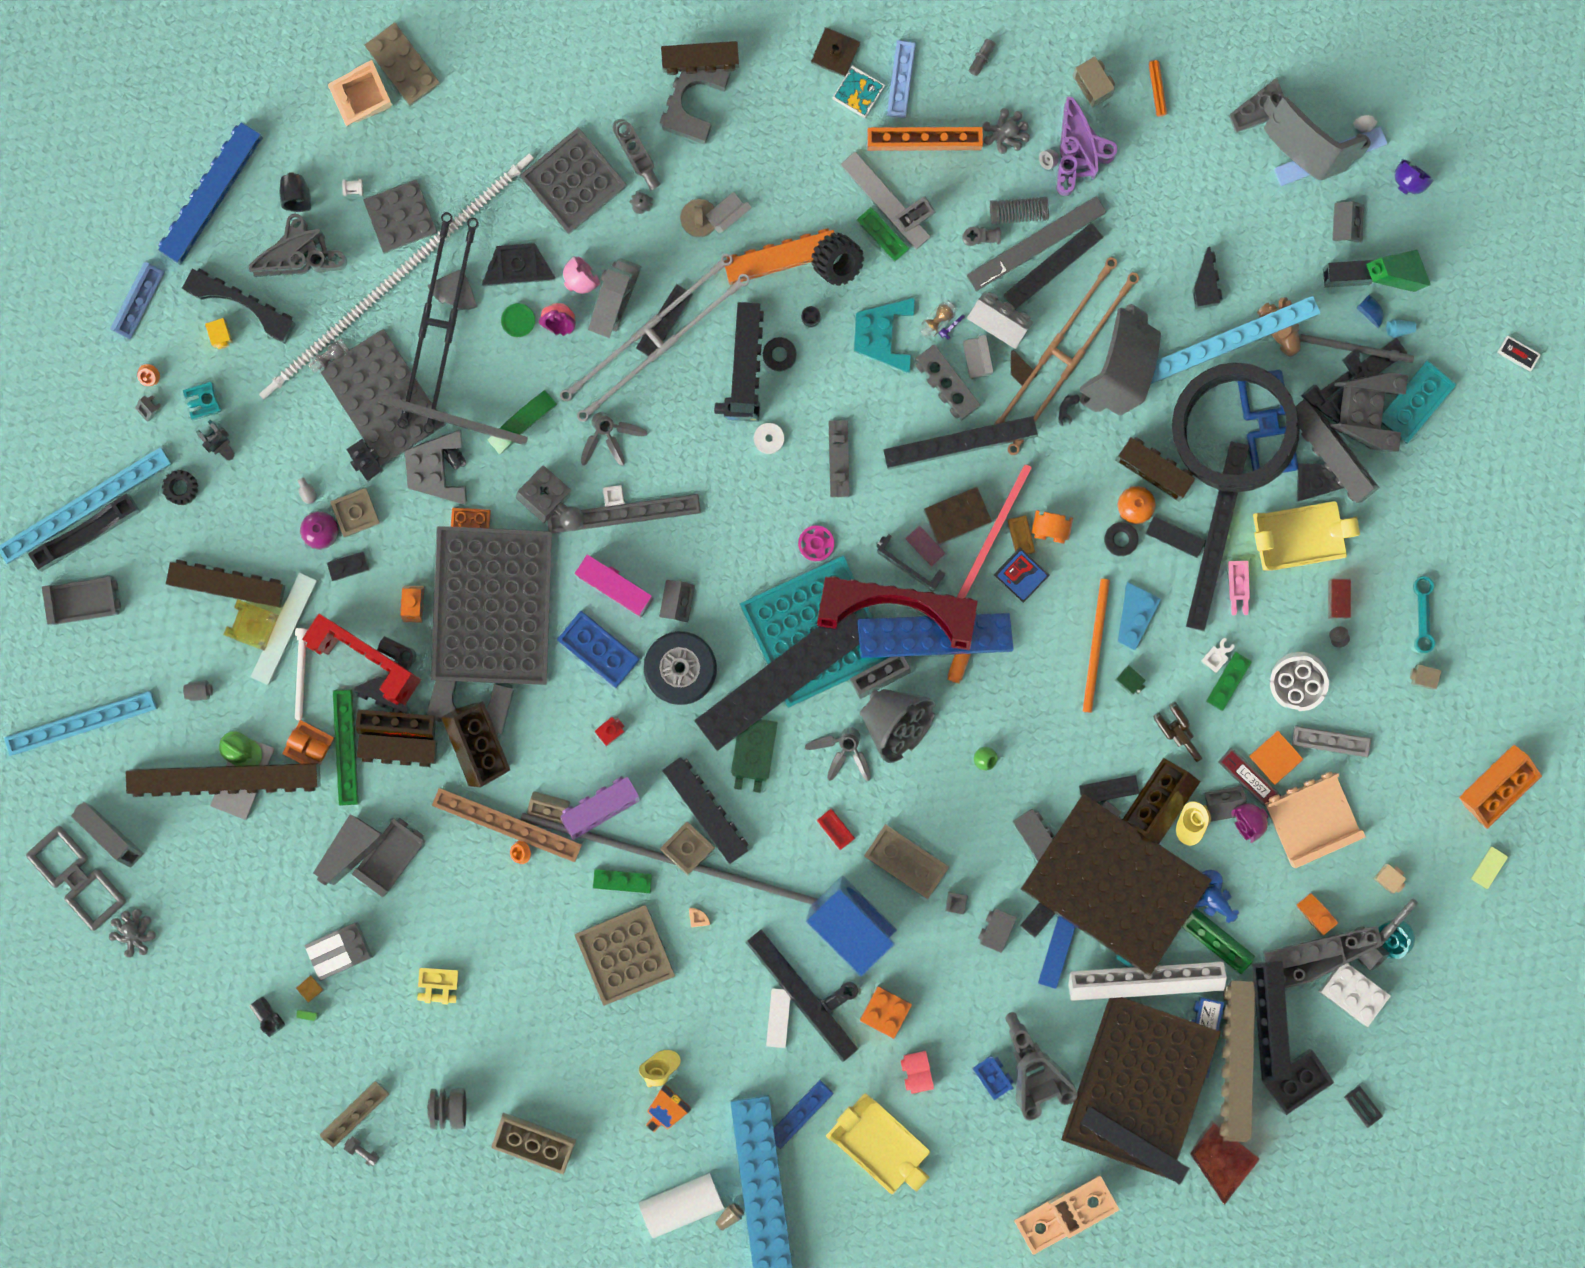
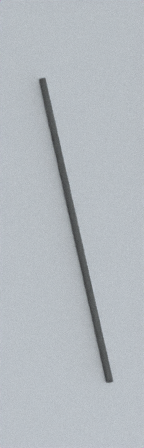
(662, 857)

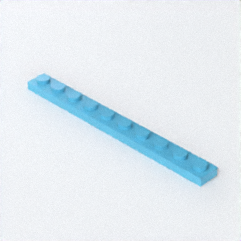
(1235, 338)
(84, 505)

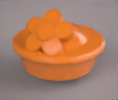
(148, 375)
(520, 852)

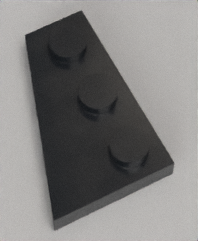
(1315, 481)

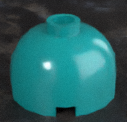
(1400, 942)

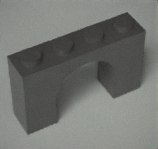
(676, 118)
(498, 709)

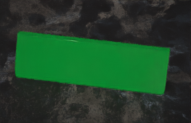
(1218, 941)

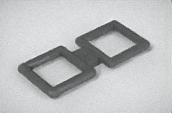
(76, 878)

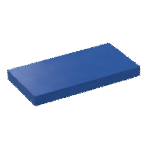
(598, 649)

